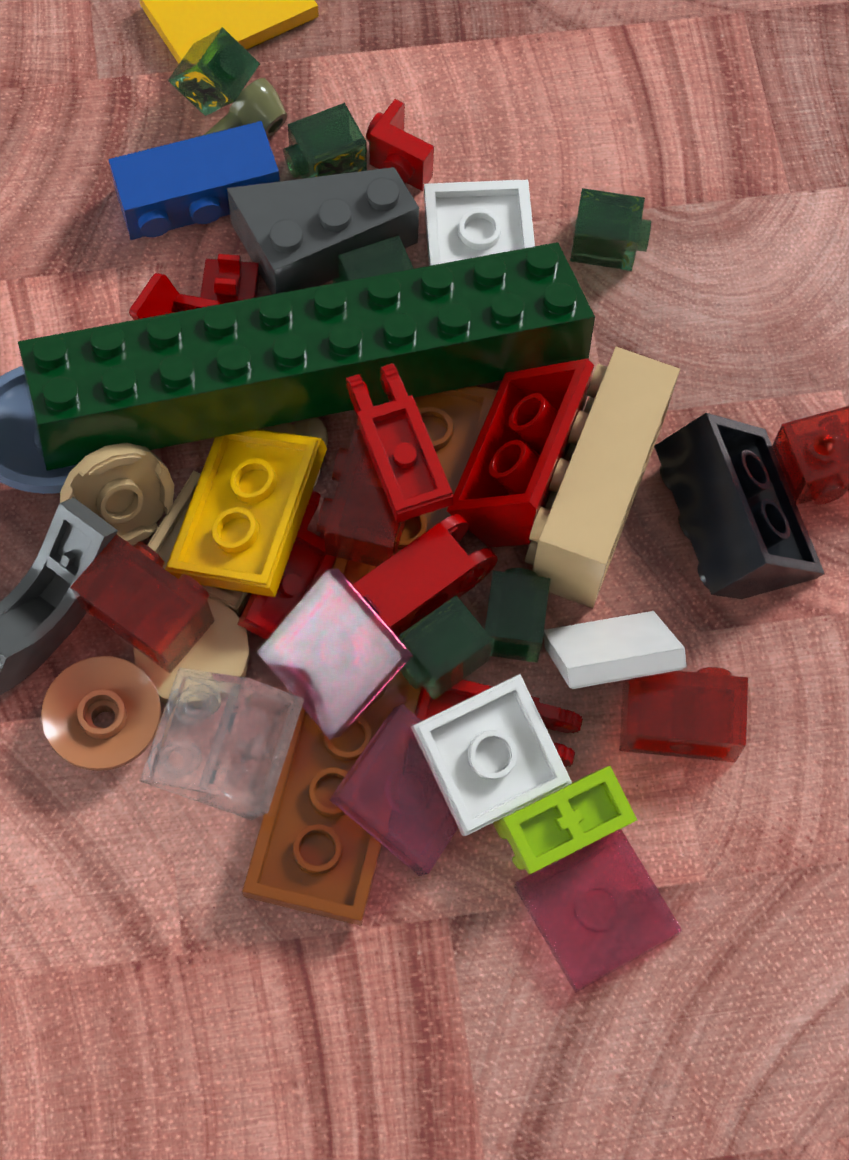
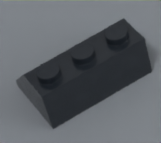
(736, 508)

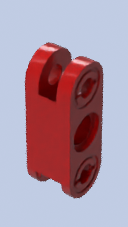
(425, 575)

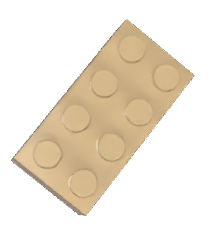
(600, 474)

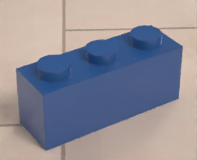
(190, 178)

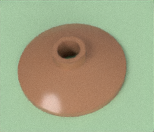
(98, 687)

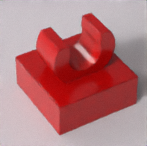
(229, 279)

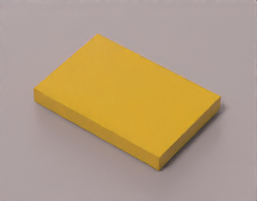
(247, 21)
(247, 510)

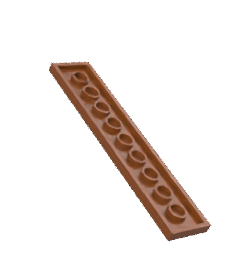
(307, 847)

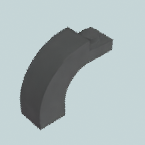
(42, 606)

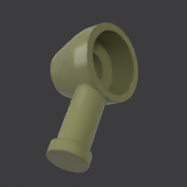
(255, 104)

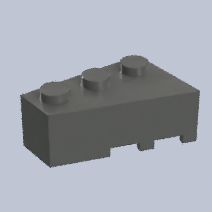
(305, 223)

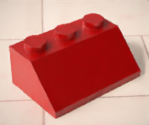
(520, 450)

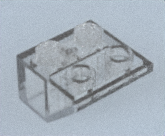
(222, 741)

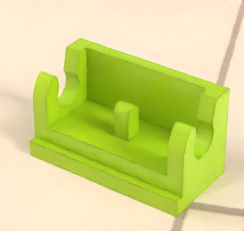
(566, 820)

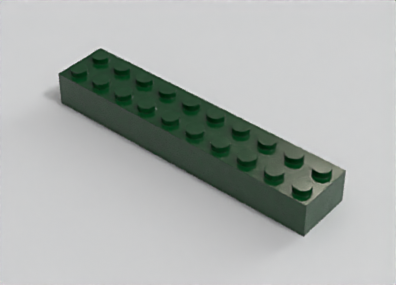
(291, 352)

